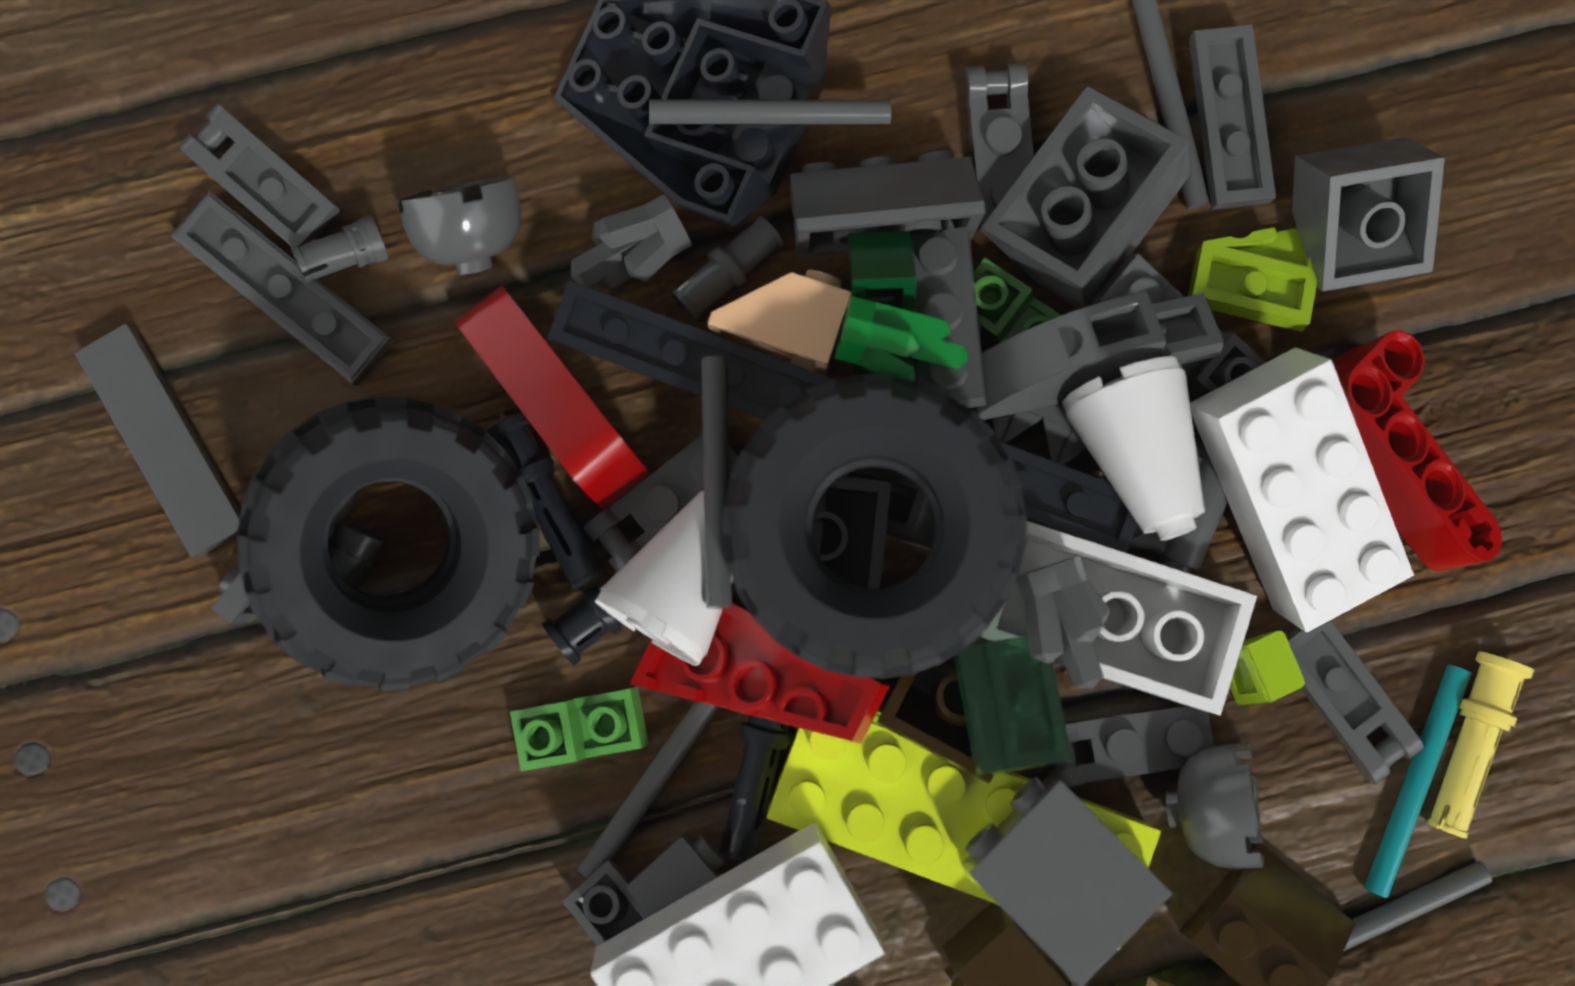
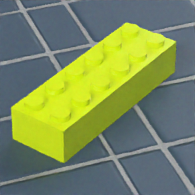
(909, 804)

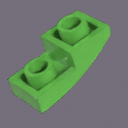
(1006, 304)
(579, 728)

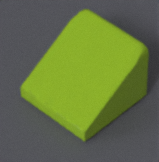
(1265, 670)

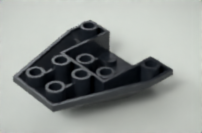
(698, 52)

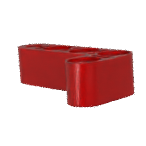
(552, 399)
(1419, 482)

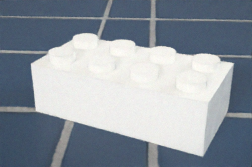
(1302, 488)
(1164, 625)
(763, 923)

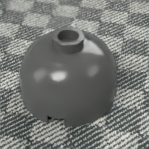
(463, 222)
(1218, 807)

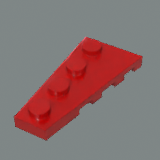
(763, 679)

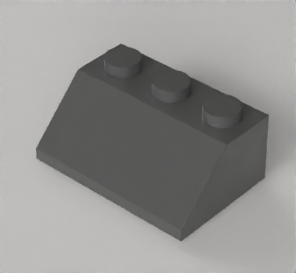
(1089, 197)
(882, 198)

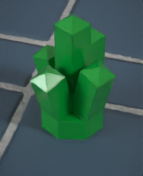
(876, 329)

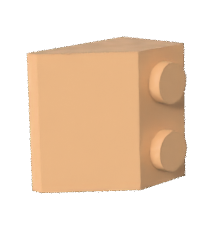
(788, 319)

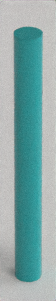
(1417, 781)

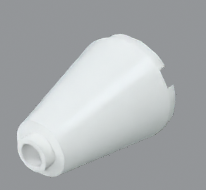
(1144, 442)
(666, 588)

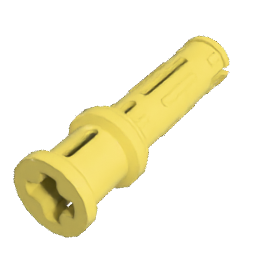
(1486, 716)

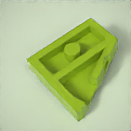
(1257, 277)

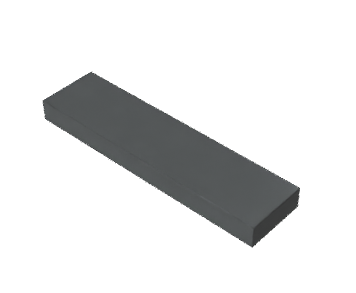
(276, 286)
(161, 439)

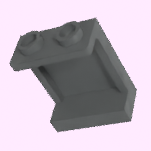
(1064, 877)

